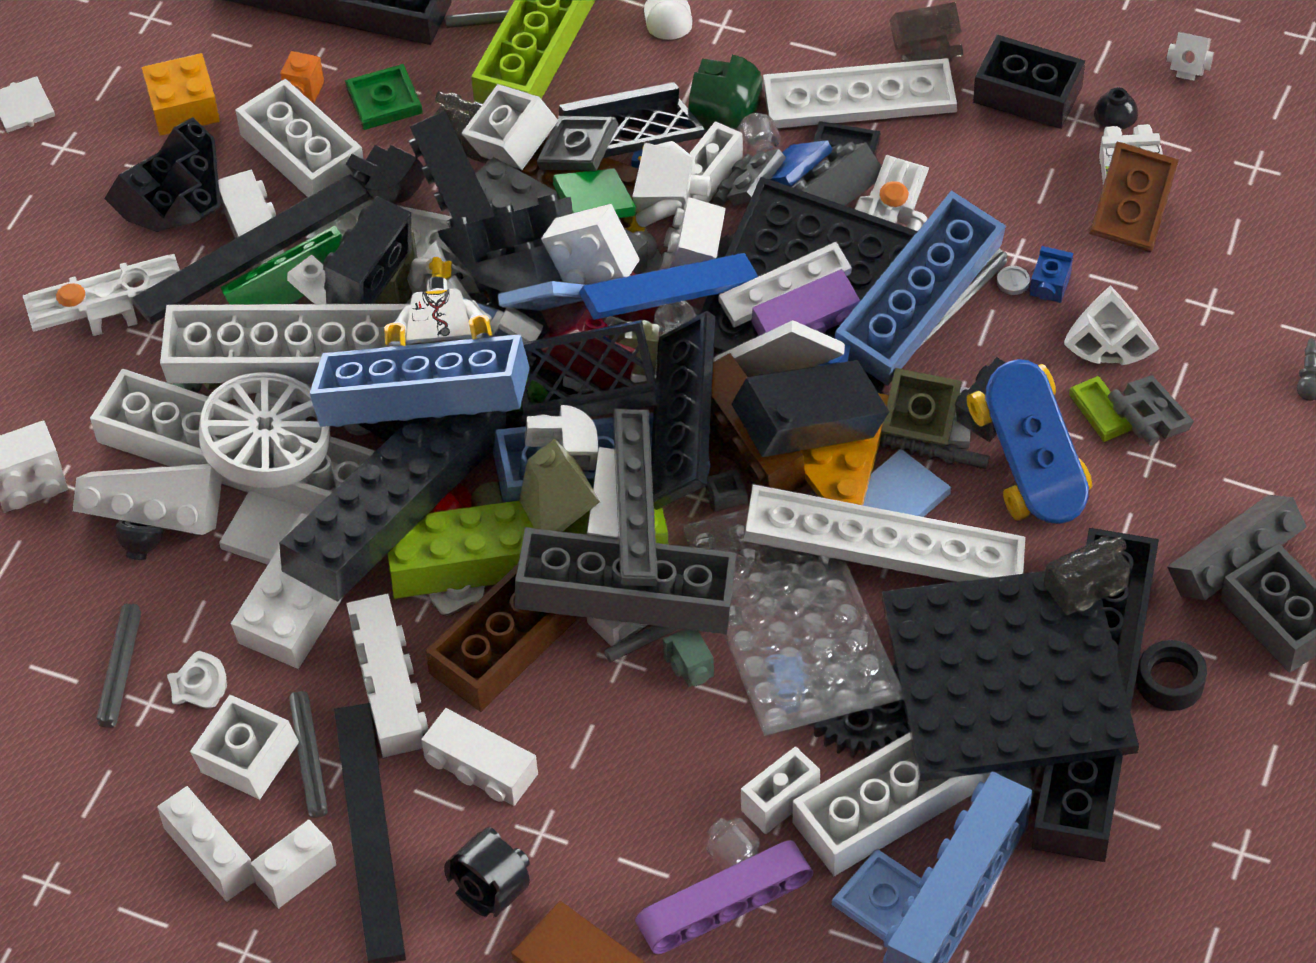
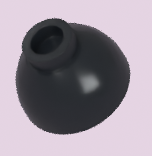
(1116, 109)
(138, 538)

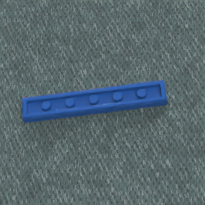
(666, 286)

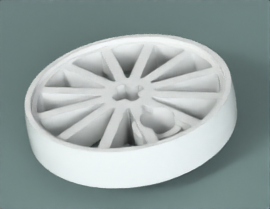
(262, 431)

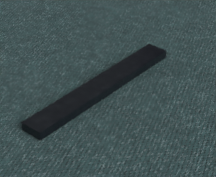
(251, 248)
(369, 835)

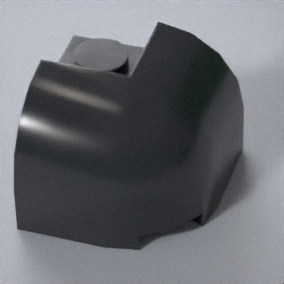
(388, 173)

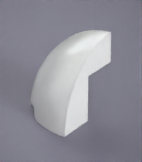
(1110, 332)

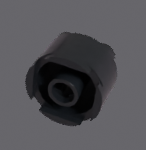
(488, 873)

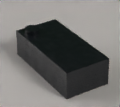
(809, 408)

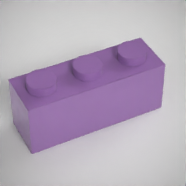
(815, 305)

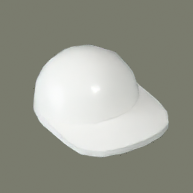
(668, 18)

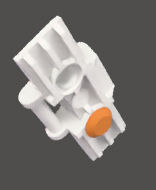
(896, 193)
(97, 295)

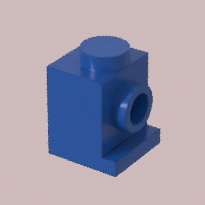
(1051, 274)

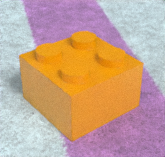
(179, 92)

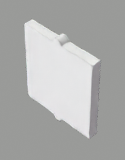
(24, 104)

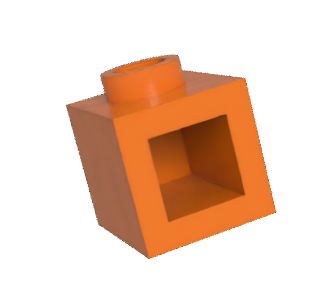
(304, 73)

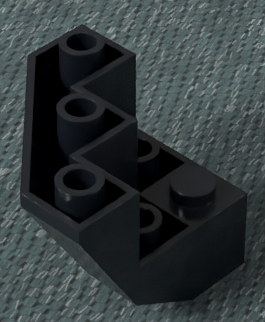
(172, 185)
(508, 247)

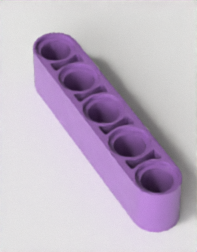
(723, 897)

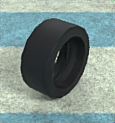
(1178, 653)

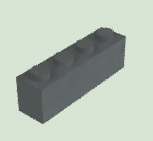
(1252, 533)

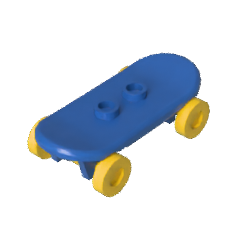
(1035, 442)

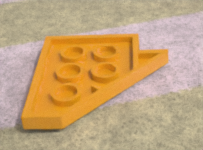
(842, 469)

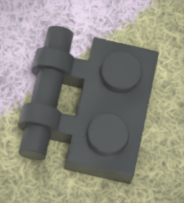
(745, 176)
(1156, 404)

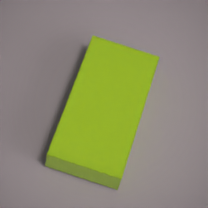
(1097, 408)

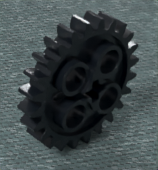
(879, 728)

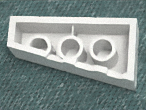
(162, 497)
(387, 675)

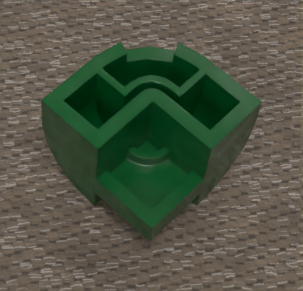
(725, 92)

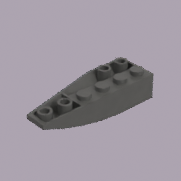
(838, 178)

